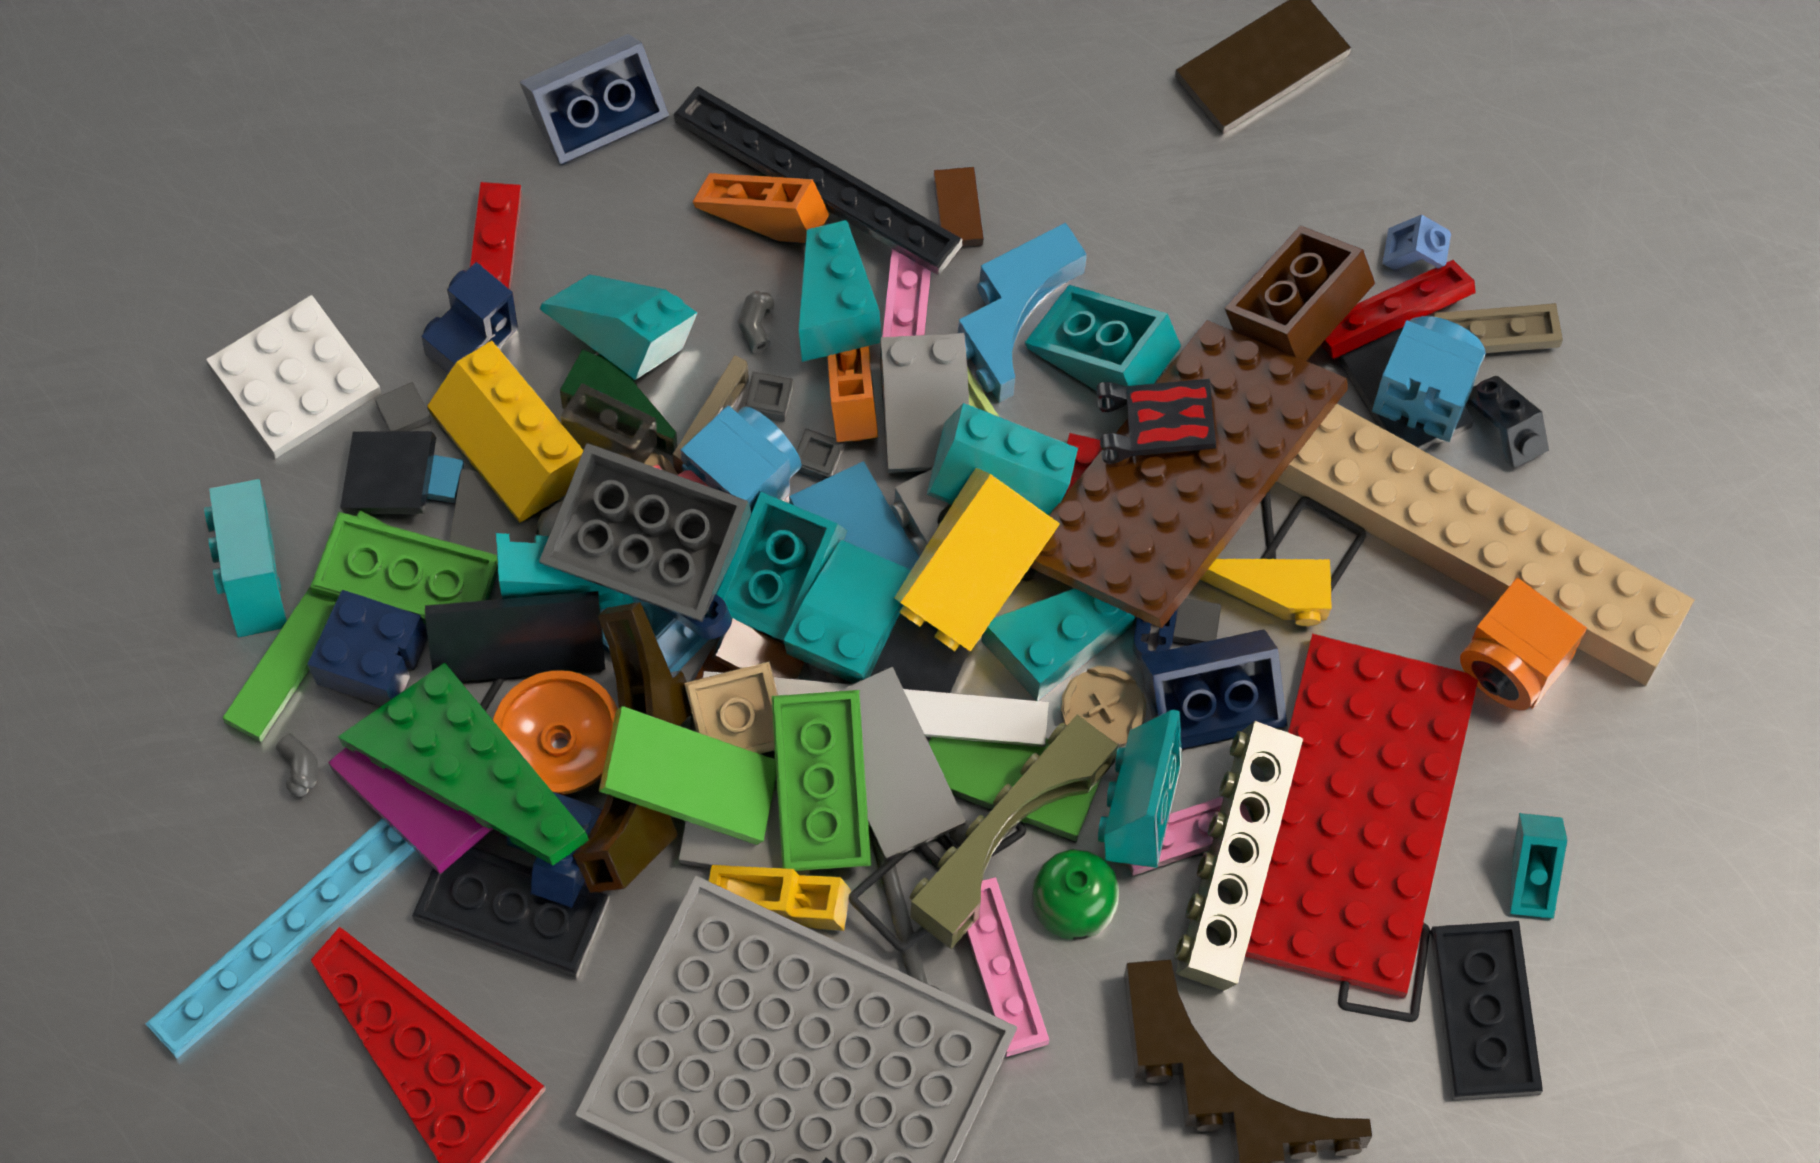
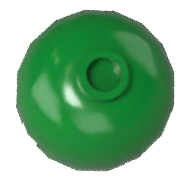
(1075, 894)

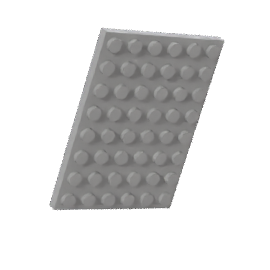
(788, 1049)

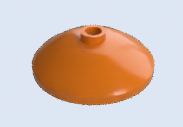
(555, 708)

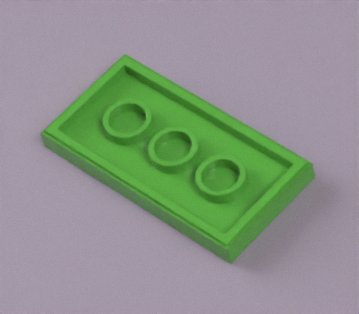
(401, 566)
(981, 769)
(688, 775)
(821, 780)

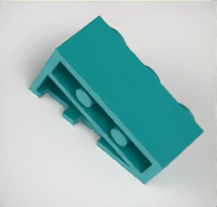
(836, 295)
(245, 557)
(525, 577)
(1054, 638)

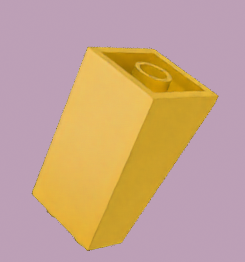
(974, 560)

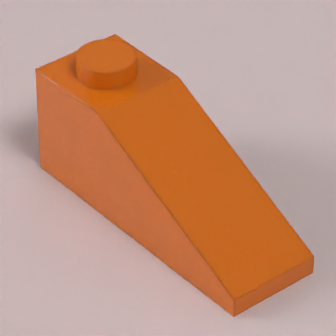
(764, 204)
(852, 395)

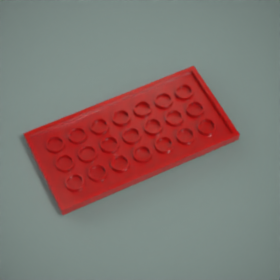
(1362, 815)

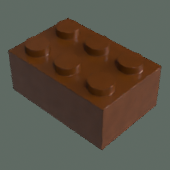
(1301, 293)

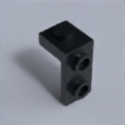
(1516, 417)

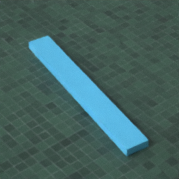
(279, 938)

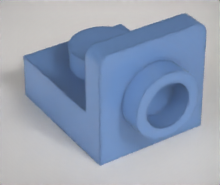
(1416, 240)

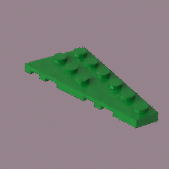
(461, 757)

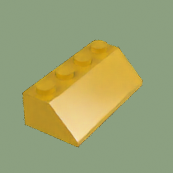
(506, 431)

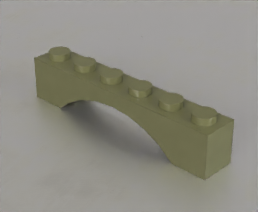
(1068, 767)

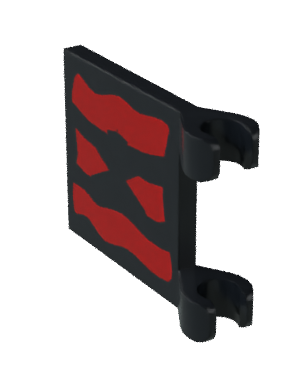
(1160, 418)

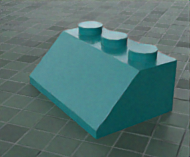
(1017, 456)
(1143, 792)

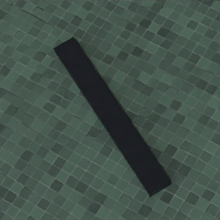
(840, 191)

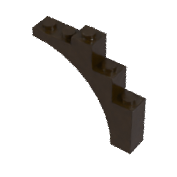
(625, 833)
(1212, 1095)

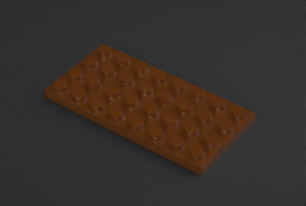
(1158, 521)

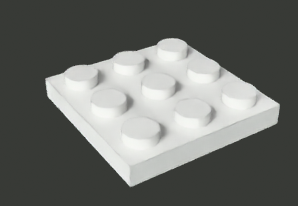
(293, 376)

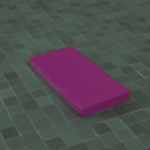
(421, 820)

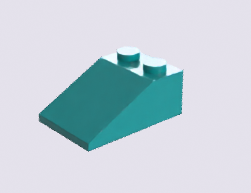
(623, 321)
(1105, 339)
(777, 564)
(847, 613)

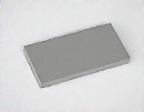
(904, 782)

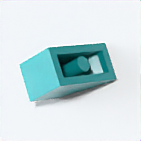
(1537, 865)

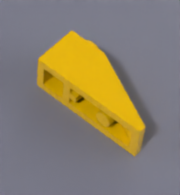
(1279, 586)

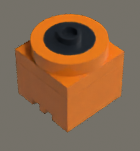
(1521, 647)

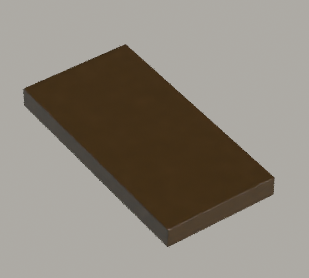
(1262, 62)

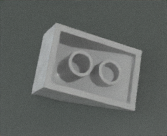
(921, 388)

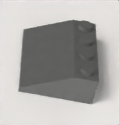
(646, 532)

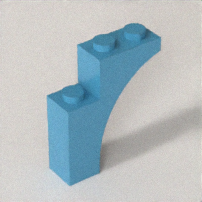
(1011, 291)

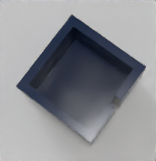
(362, 647)

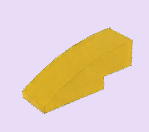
(807, 900)

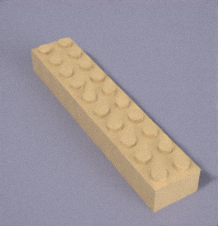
(1486, 538)

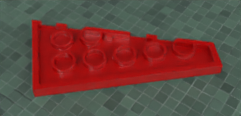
(441, 1071)

